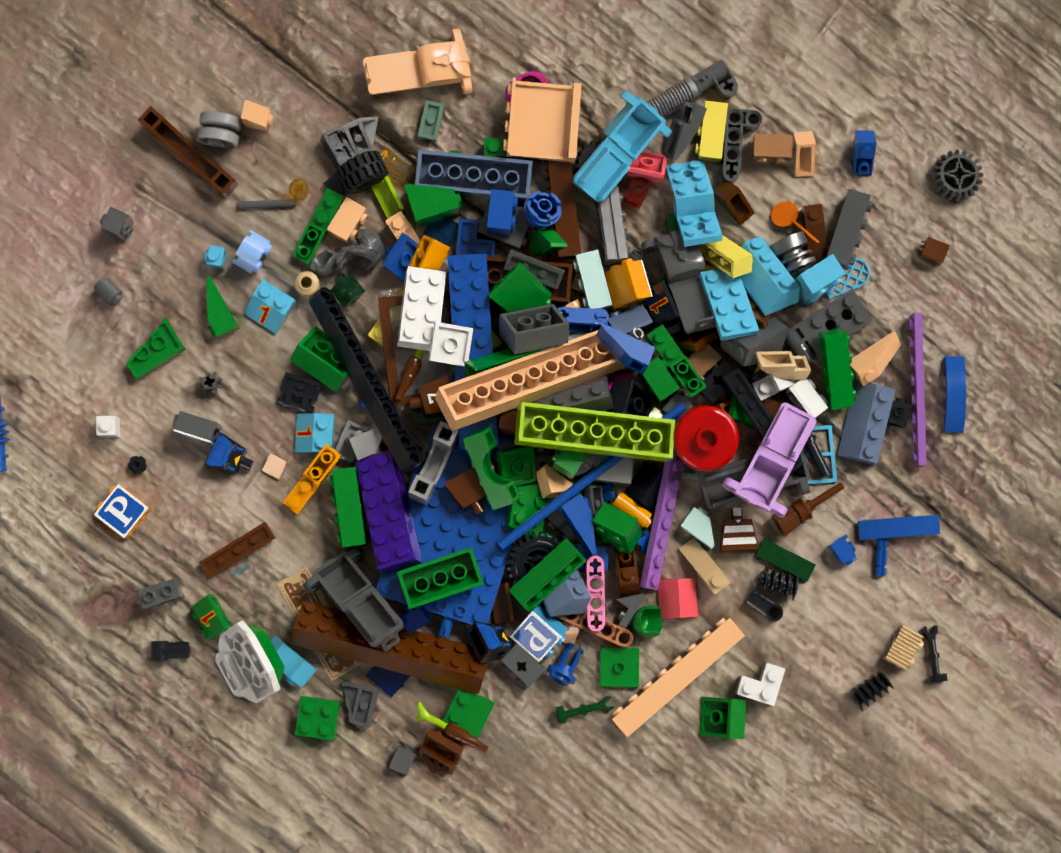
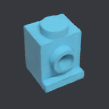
(215, 257)

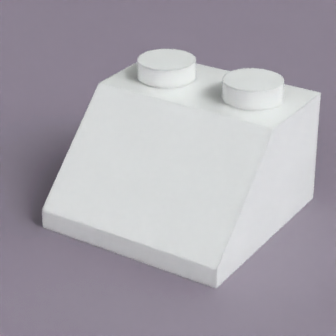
(806, 398)

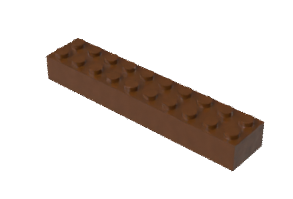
(415, 654)

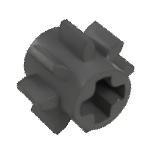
(215, 384)

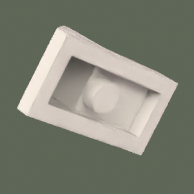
(770, 386)

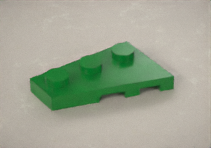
(156, 351)

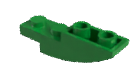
(317, 228)
(676, 360)

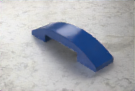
(955, 394)

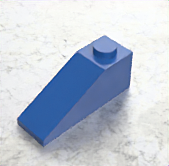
(579, 518)

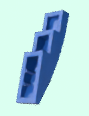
(899, 527)

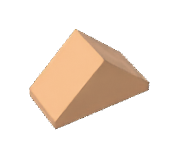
(551, 482)

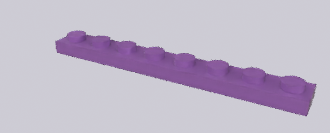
(917, 397)
(662, 523)

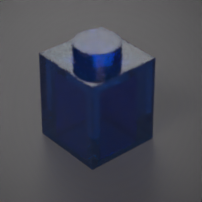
(415, 619)

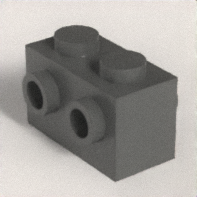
(117, 225)

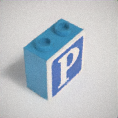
(539, 633)

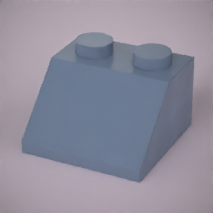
(634, 317)
(569, 597)

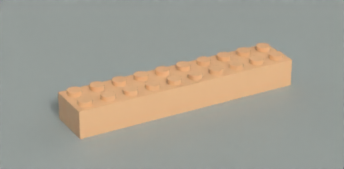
(525, 380)

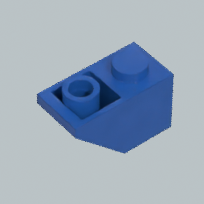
(863, 152)

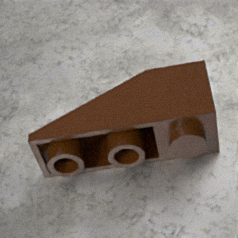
(627, 573)

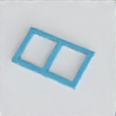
(831, 454)

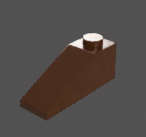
(814, 223)

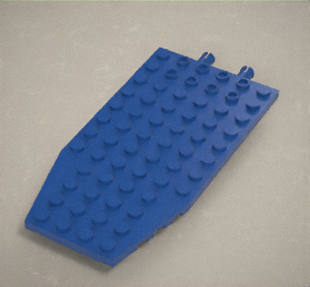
(446, 529)

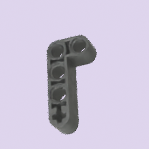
(736, 146)

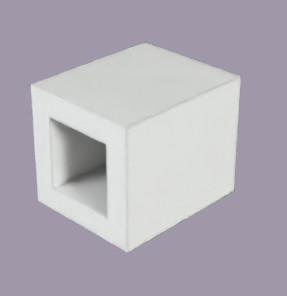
(107, 426)

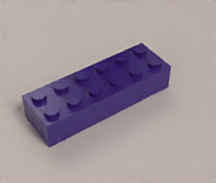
(388, 513)

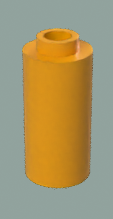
(632, 508)

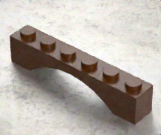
(187, 152)

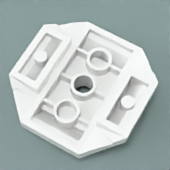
(249, 662)

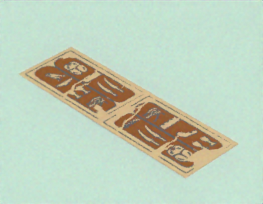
(295, 594)

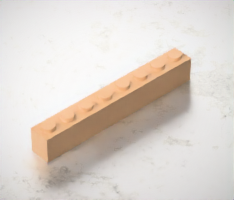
(677, 677)

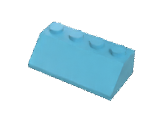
(769, 281)

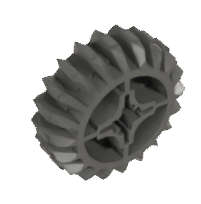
(965, 174)

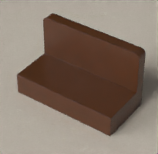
(502, 606)

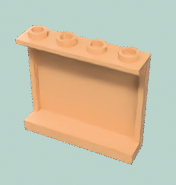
(542, 121)

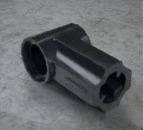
(762, 605)
(169, 650)

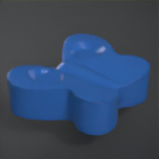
(608, 493)
(643, 542)

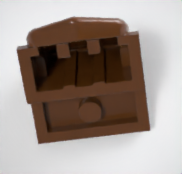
(440, 752)

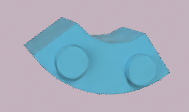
(297, 668)

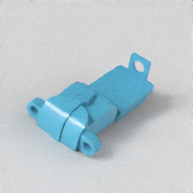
(625, 140)

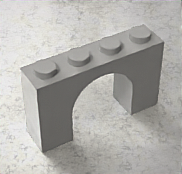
(441, 449)

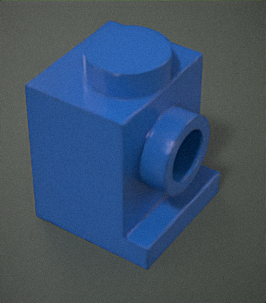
(843, 550)

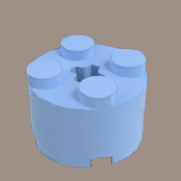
(251, 252)

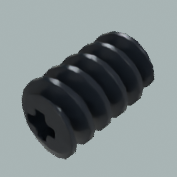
(778, 583)
(871, 689)

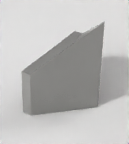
(361, 134)

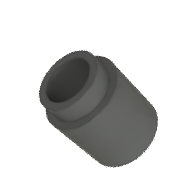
(108, 291)

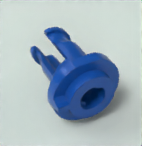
(561, 672)

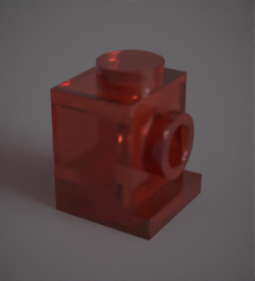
(633, 198)

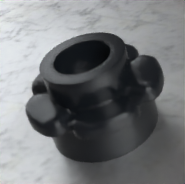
(142, 464)

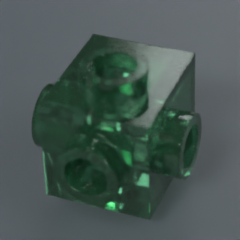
(347, 290)

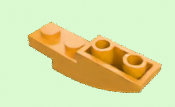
(312, 479)

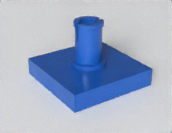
(400, 256)

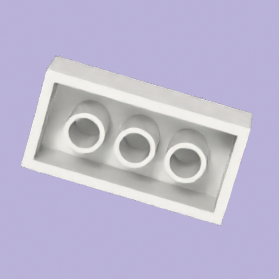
(420, 307)

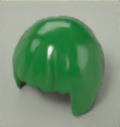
(648, 621)

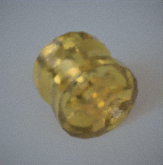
(301, 192)

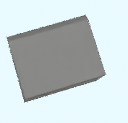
(617, 475)

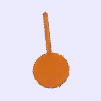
(786, 214)

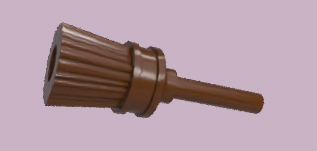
(802, 510)

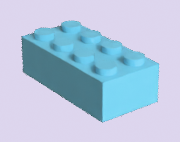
(819, 280)

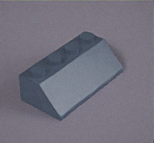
(866, 423)

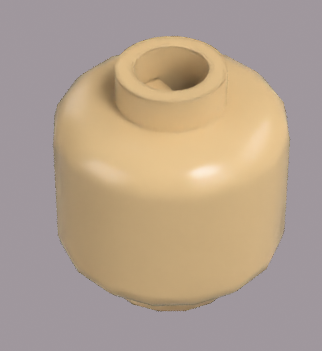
(301, 281)

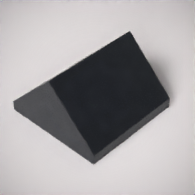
(645, 486)

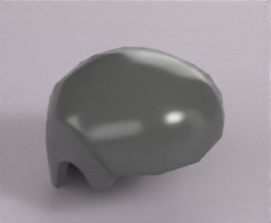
(324, 263)

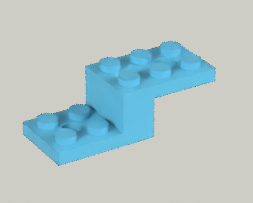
(693, 203)

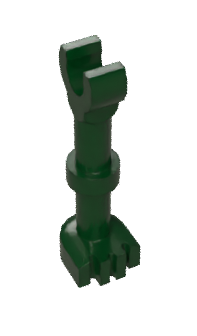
(562, 715)

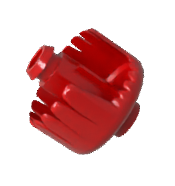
(705, 438)

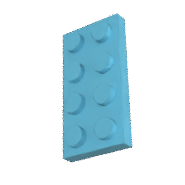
(728, 305)

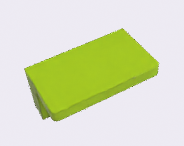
(388, 198)

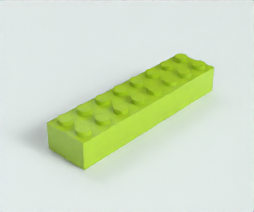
(594, 432)

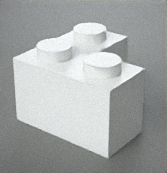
(766, 688)

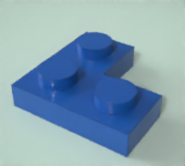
(467, 240)

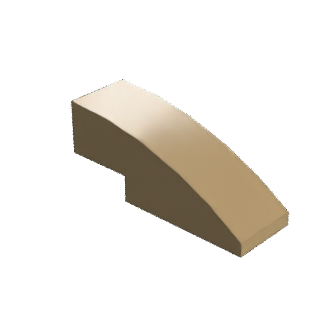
(783, 364)

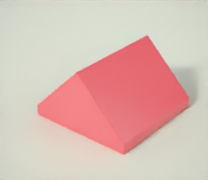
(649, 167)
(678, 598)

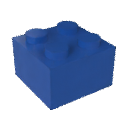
(500, 213)

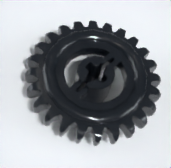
(527, 553)

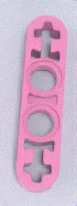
(598, 593)

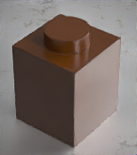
(933, 251)

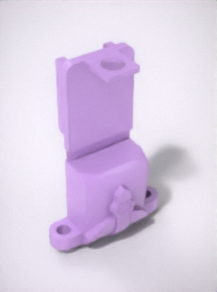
(774, 460)

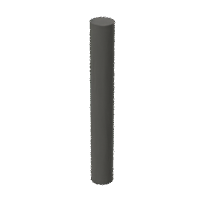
(267, 204)

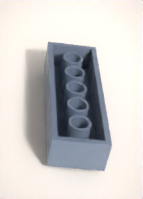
(474, 174)

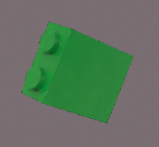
(432, 203)
(520, 290)

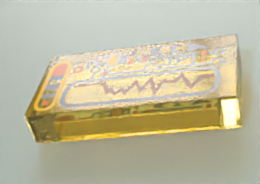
(397, 167)

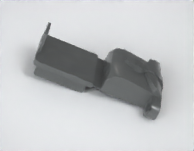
(682, 271)
(716, 495)
(357, 598)

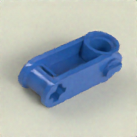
(584, 319)

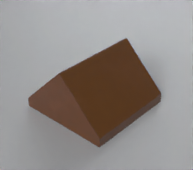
(508, 423)

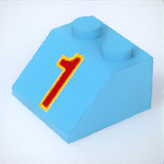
(270, 306)
(313, 432)

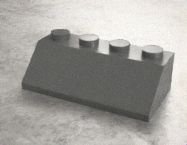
(588, 395)

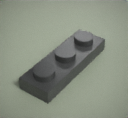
(544, 272)

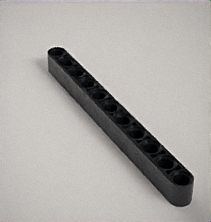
(366, 380)

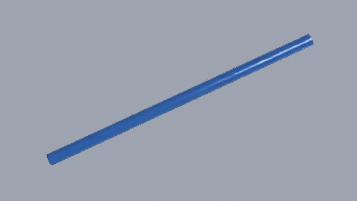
(573, 490)

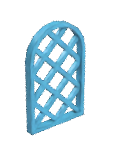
(857, 279)

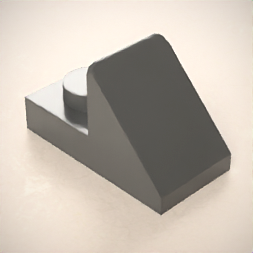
(632, 604)

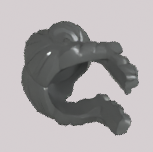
(368, 246)

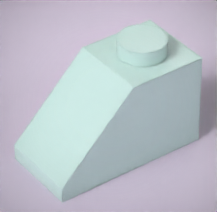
(699, 526)

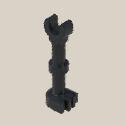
(933, 656)

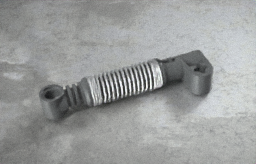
(692, 88)

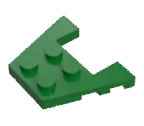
(525, 507)

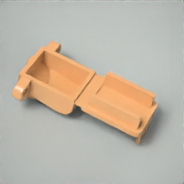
(426, 67)

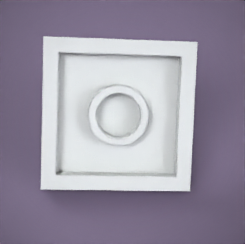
(450, 344)

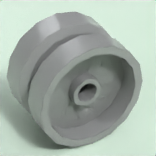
(219, 129)

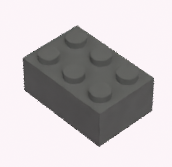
(533, 328)

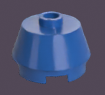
(542, 209)

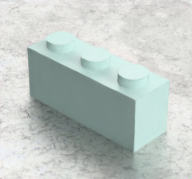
(592, 280)

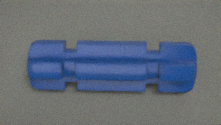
(881, 557)

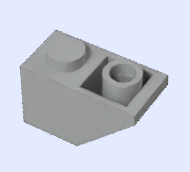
(365, 443)

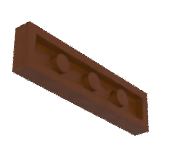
(237, 550)

